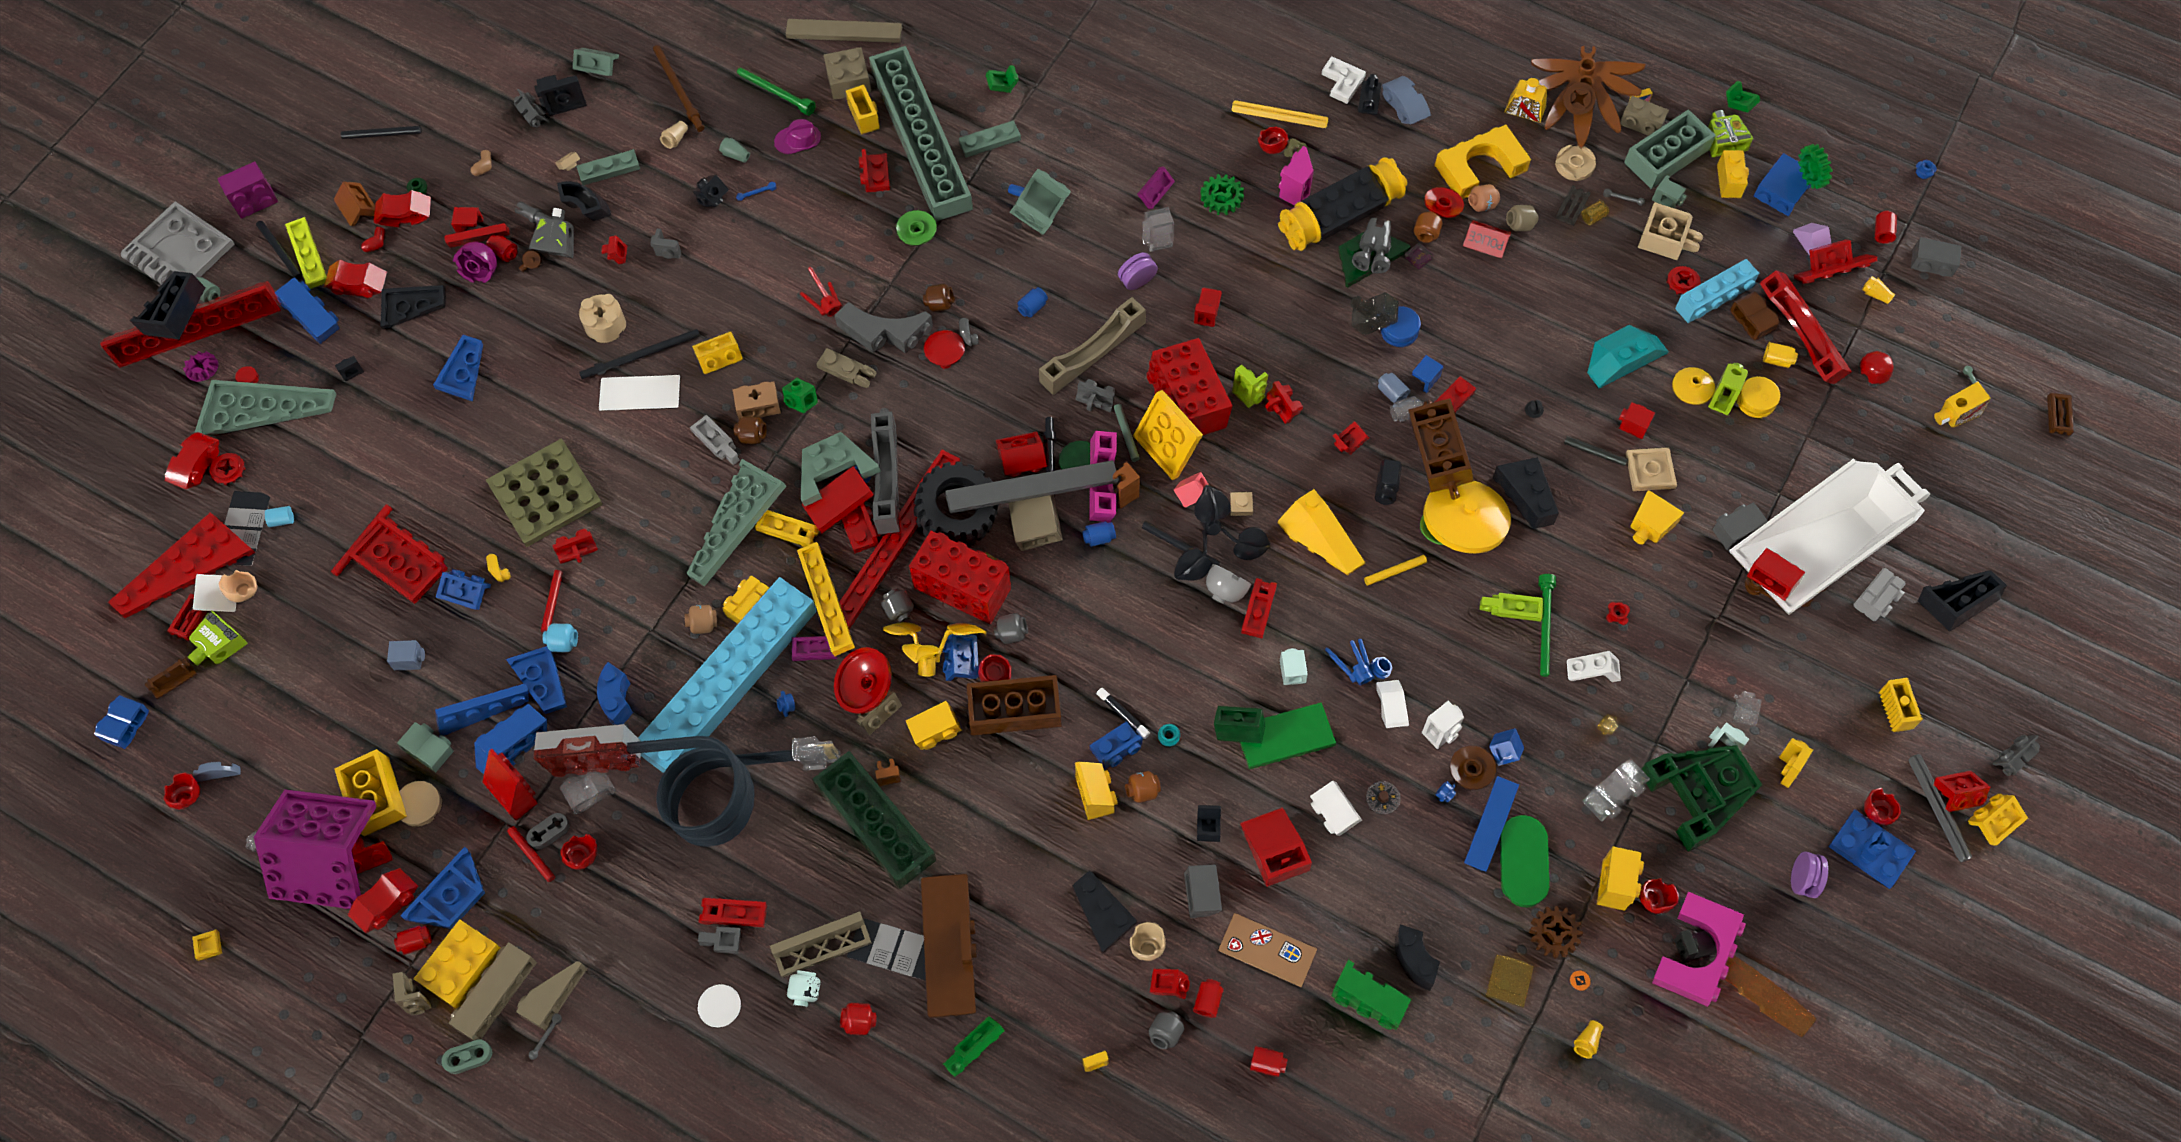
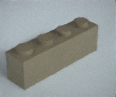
(492, 992)

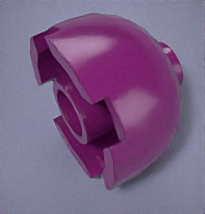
(475, 262)

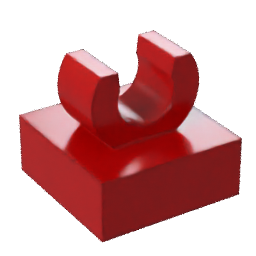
(615, 249)

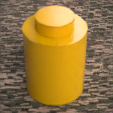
(1780, 355)

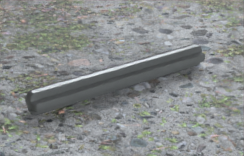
(1938, 805)

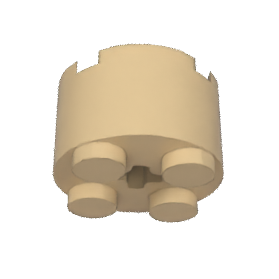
(602, 318)

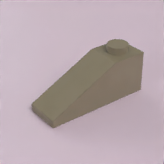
(550, 996)

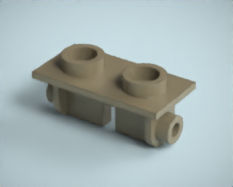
(877, 716)

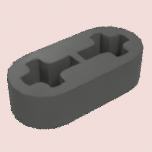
(548, 831)

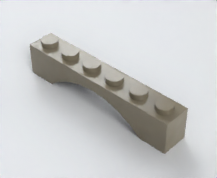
(1067, 367)

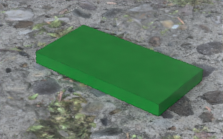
(1290, 736)

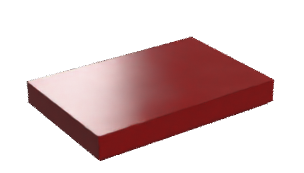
(838, 499)

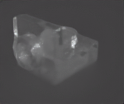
(1746, 708)

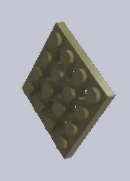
(539, 505)

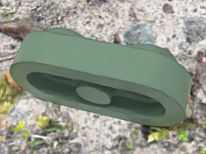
(468, 1056)

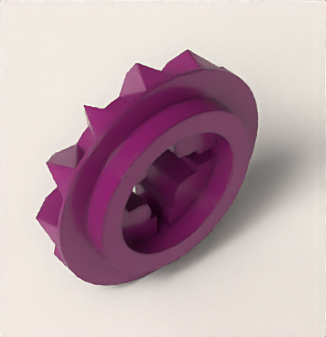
(196, 373)

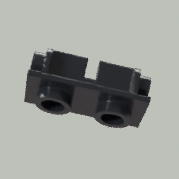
(1370, 95)

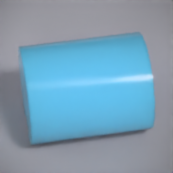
(279, 516)

